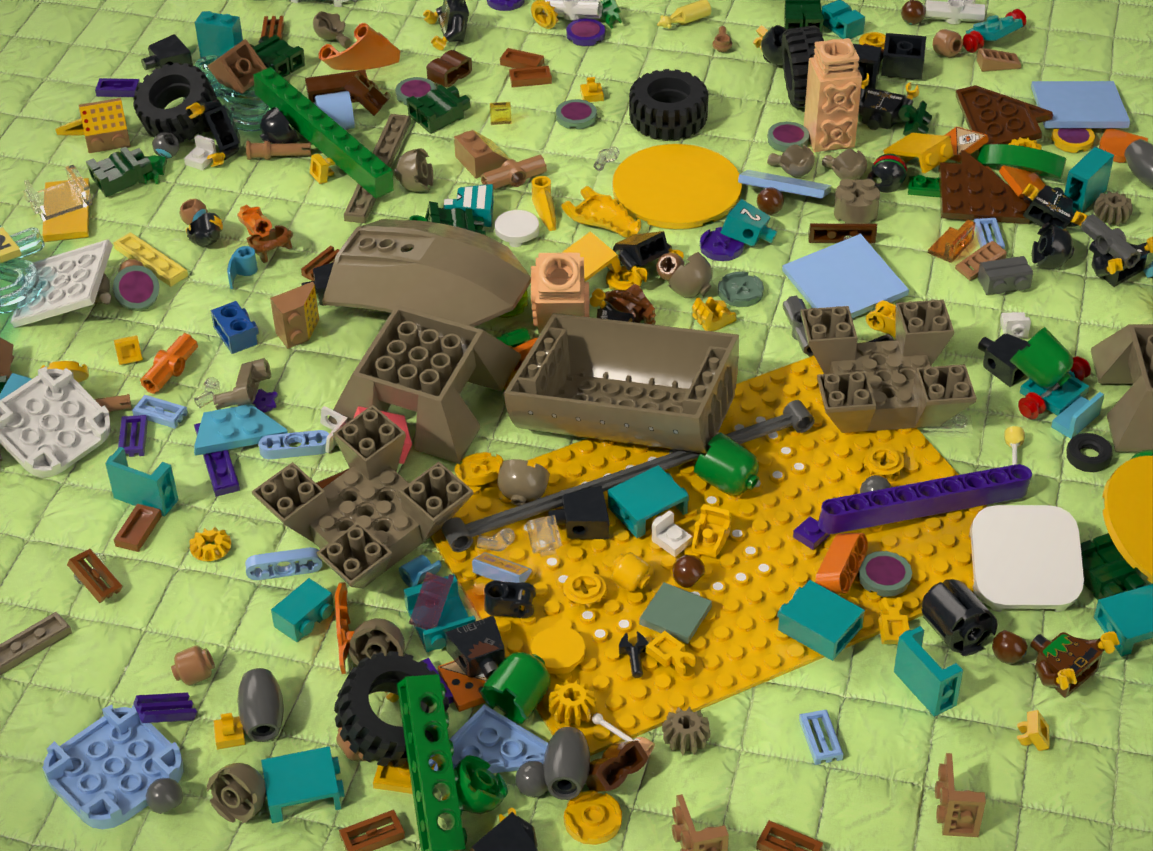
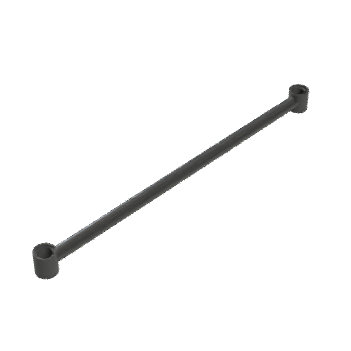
(460, 534)

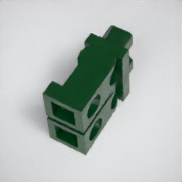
(803, 12)
(279, 55)
(438, 108)
(119, 170)
(455, 217)
(1106, 569)

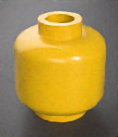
(630, 572)

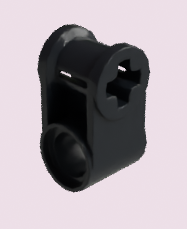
(507, 598)

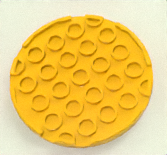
(677, 186)
(1130, 512)

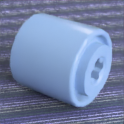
(338, 107)

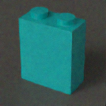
(217, 33)
(1089, 178)
(820, 619)

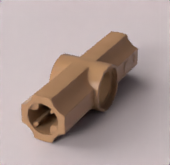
(514, 172)

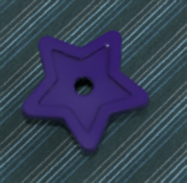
(265, 401)

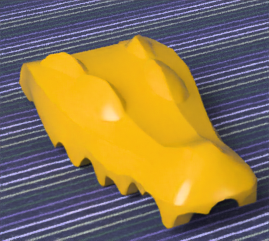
(602, 212)

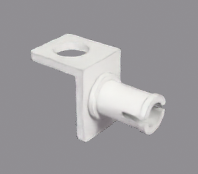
(341, 421)

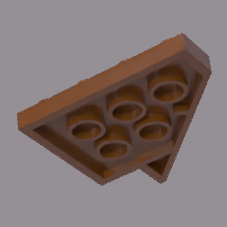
(1000, 115)
(975, 192)

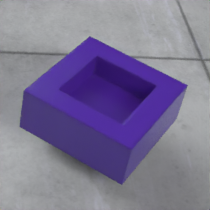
(810, 533)

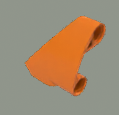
(369, 52)

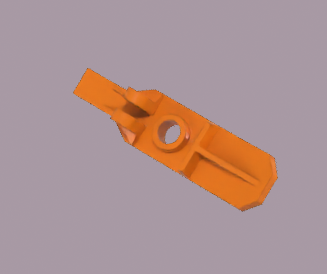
(342, 621)

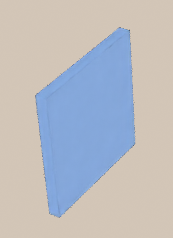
(1081, 104)
(845, 276)

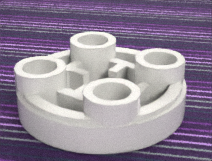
(517, 227)

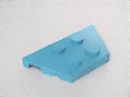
(234, 429)

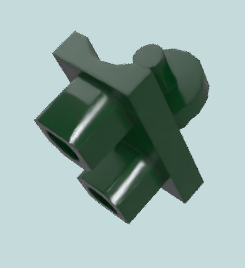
(915, 119)

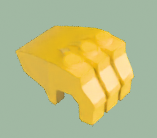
(712, 314)
(711, 531)

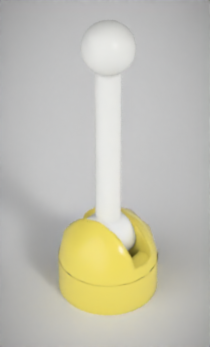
(1014, 438)

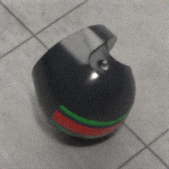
(891, 171)

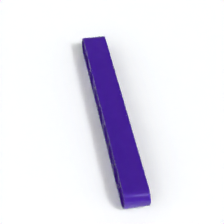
(924, 498)

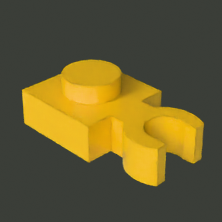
(892, 623)
(669, 650)

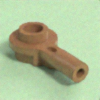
(722, 40)

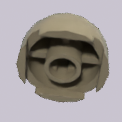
(414, 171)
(693, 277)
(522, 482)
(375, 637)
(237, 792)

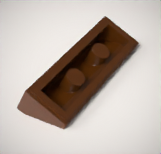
(836, 232)

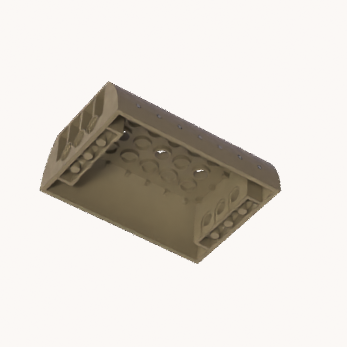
(626, 382)

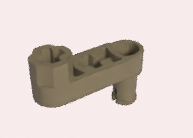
(246, 385)

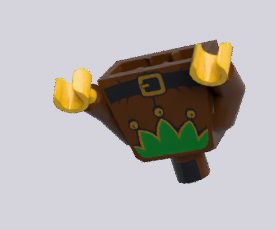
(1070, 660)

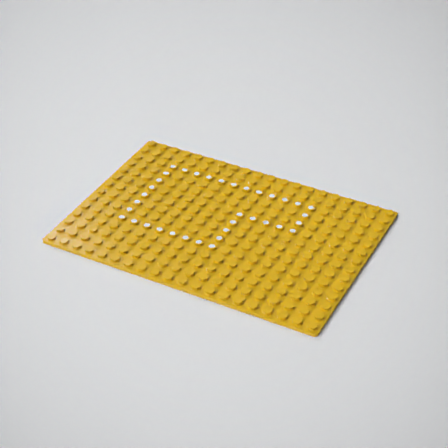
(748, 578)

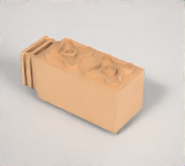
(833, 95)
(558, 287)

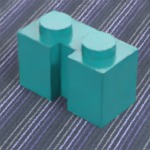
(842, 20)
(301, 609)

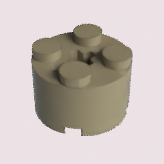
(856, 201)

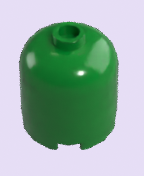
(1045, 360)
(728, 466)
(517, 686)

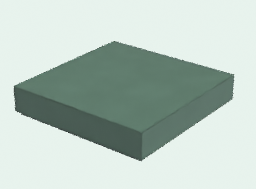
(675, 612)

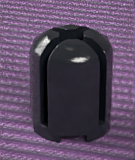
(958, 616)

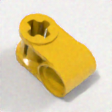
(885, 317)

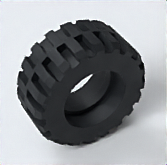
(797, 48)
(166, 86)
(668, 104)
(359, 722)

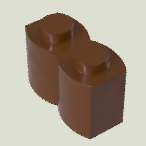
(449, 68)
(615, 765)

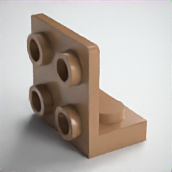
(958, 810)
(684, 831)

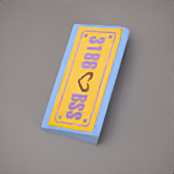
(499, 569)

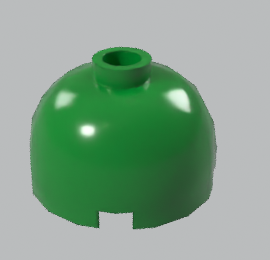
(478, 787)

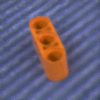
(842, 562)

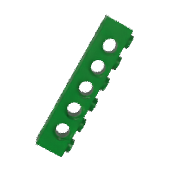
(424, 779)

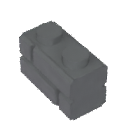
(1005, 275)

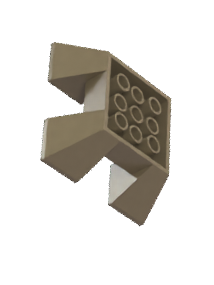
(1128, 359)
(423, 368)
(887, 381)
(369, 512)

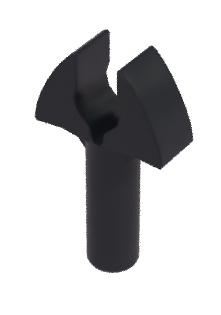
(634, 653)

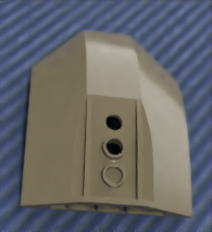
(444, 275)

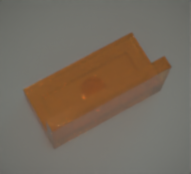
(953, 242)

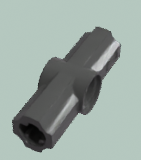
(1110, 241)
(792, 309)

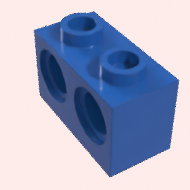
(234, 327)

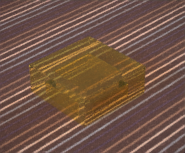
(500, 113)

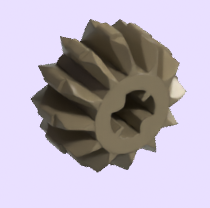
(1113, 208)
(686, 730)

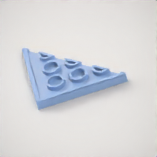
(496, 741)

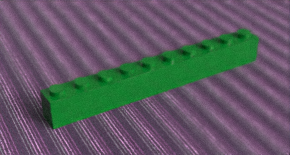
(324, 133)

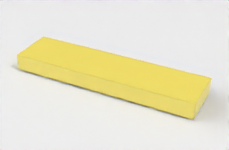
(158, 263)

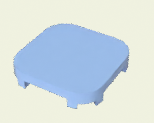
(110, 767)

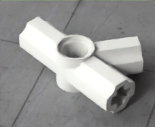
(577, 8)
(955, 11)

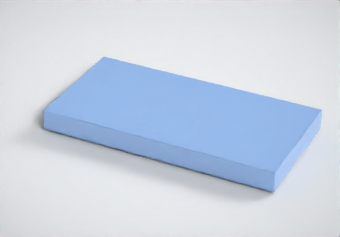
(784, 183)

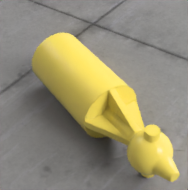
(687, 14)

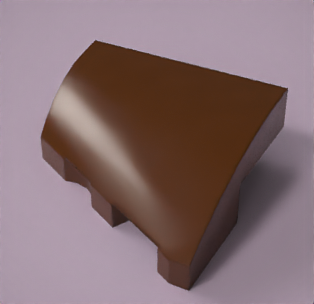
(367, 93)

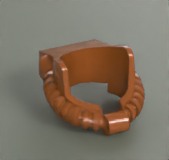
(277, 238)
(633, 302)

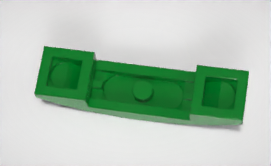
(1022, 158)

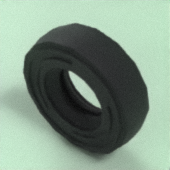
(1084, 462)

